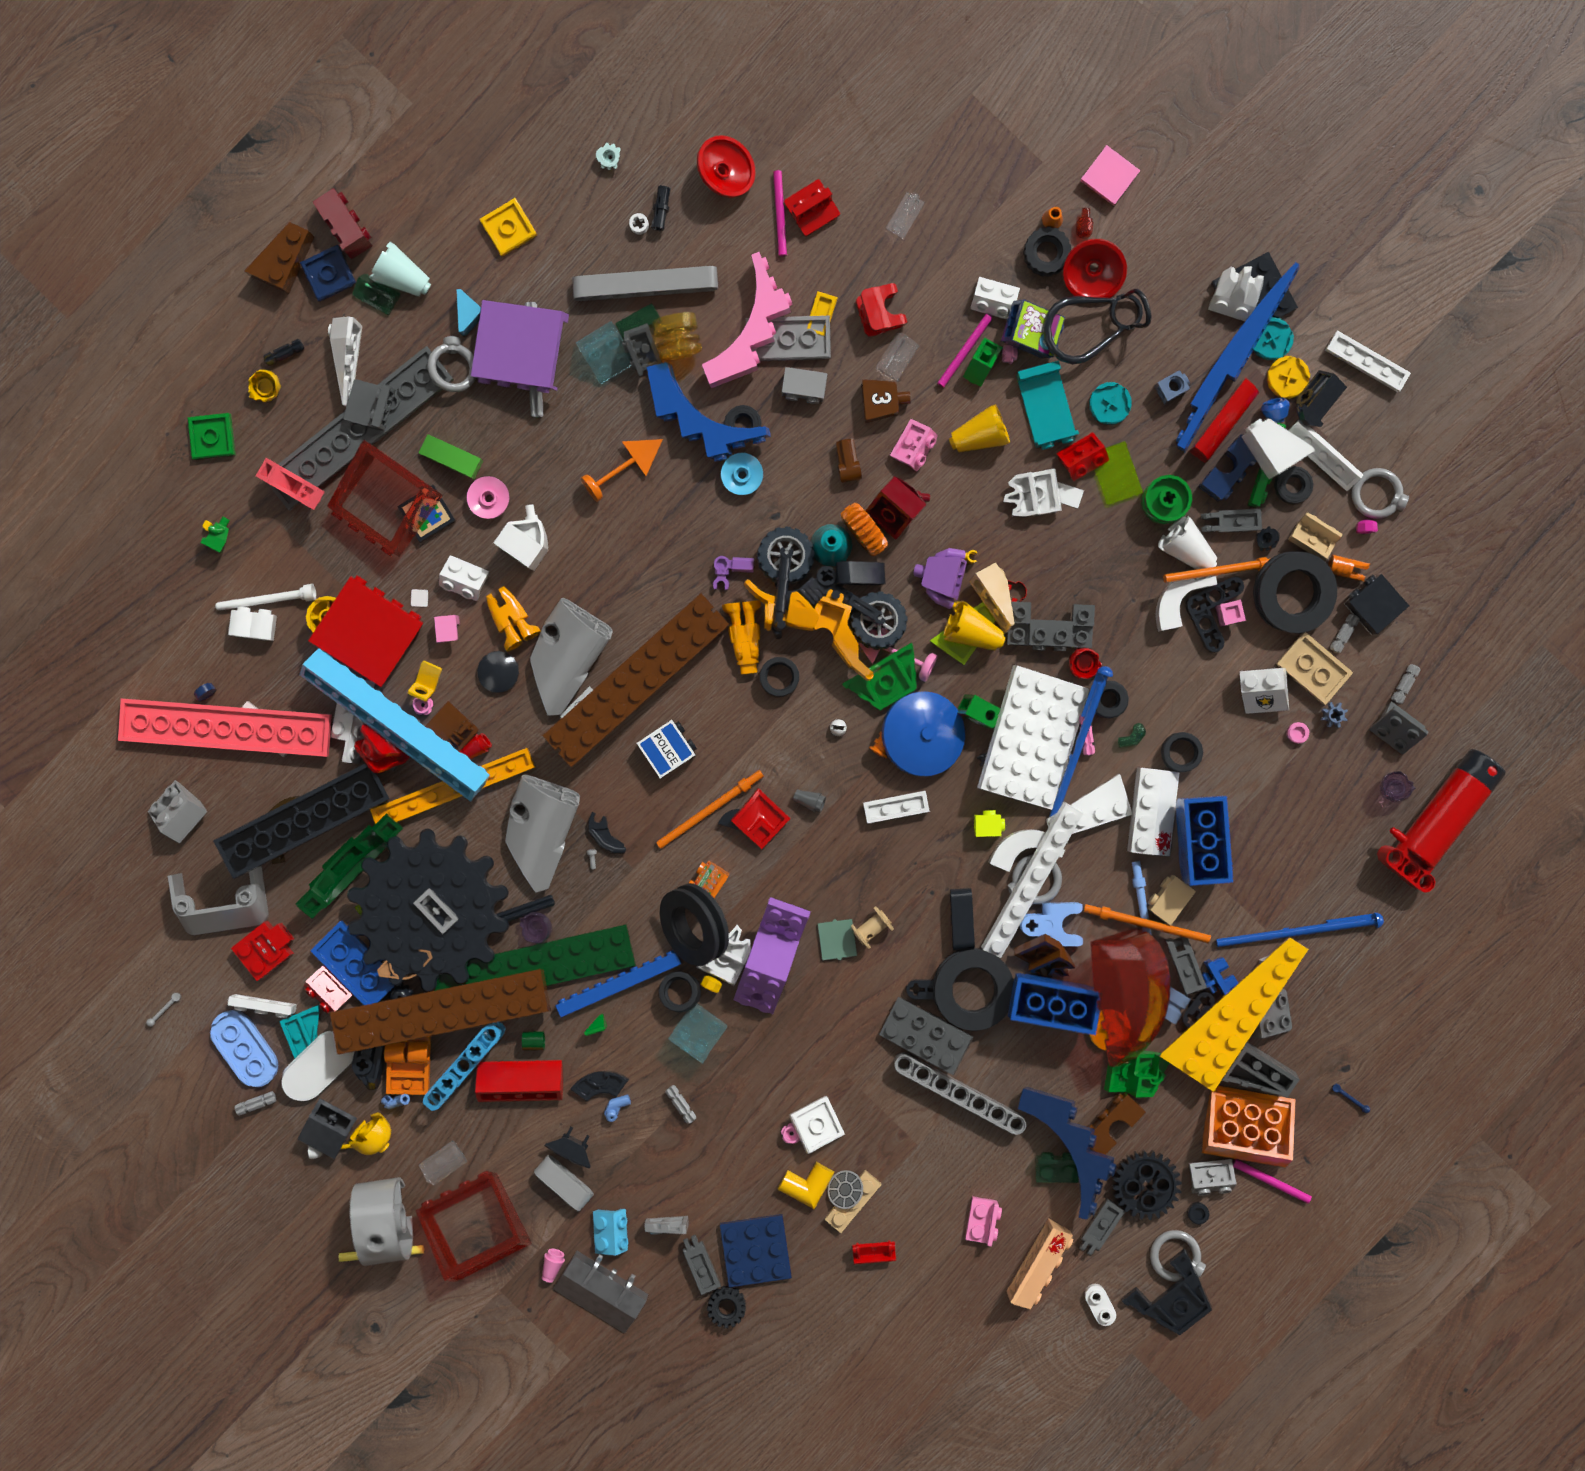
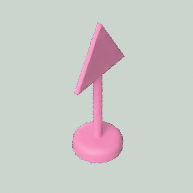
(926, 666)

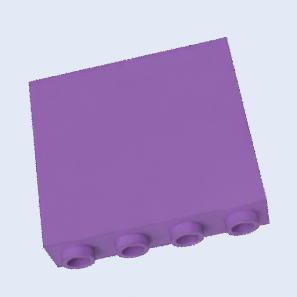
(517, 345)

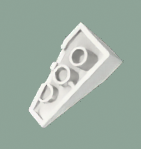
(345, 344)

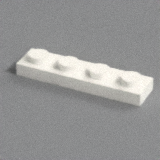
(1367, 361)
(1327, 457)

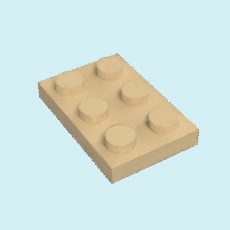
(1314, 668)

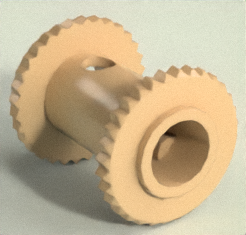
(872, 927)

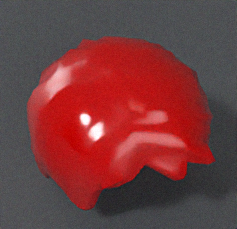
(1084, 663)

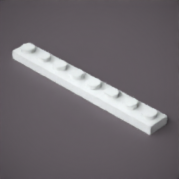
(1032, 879)

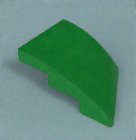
(1138, 1076)

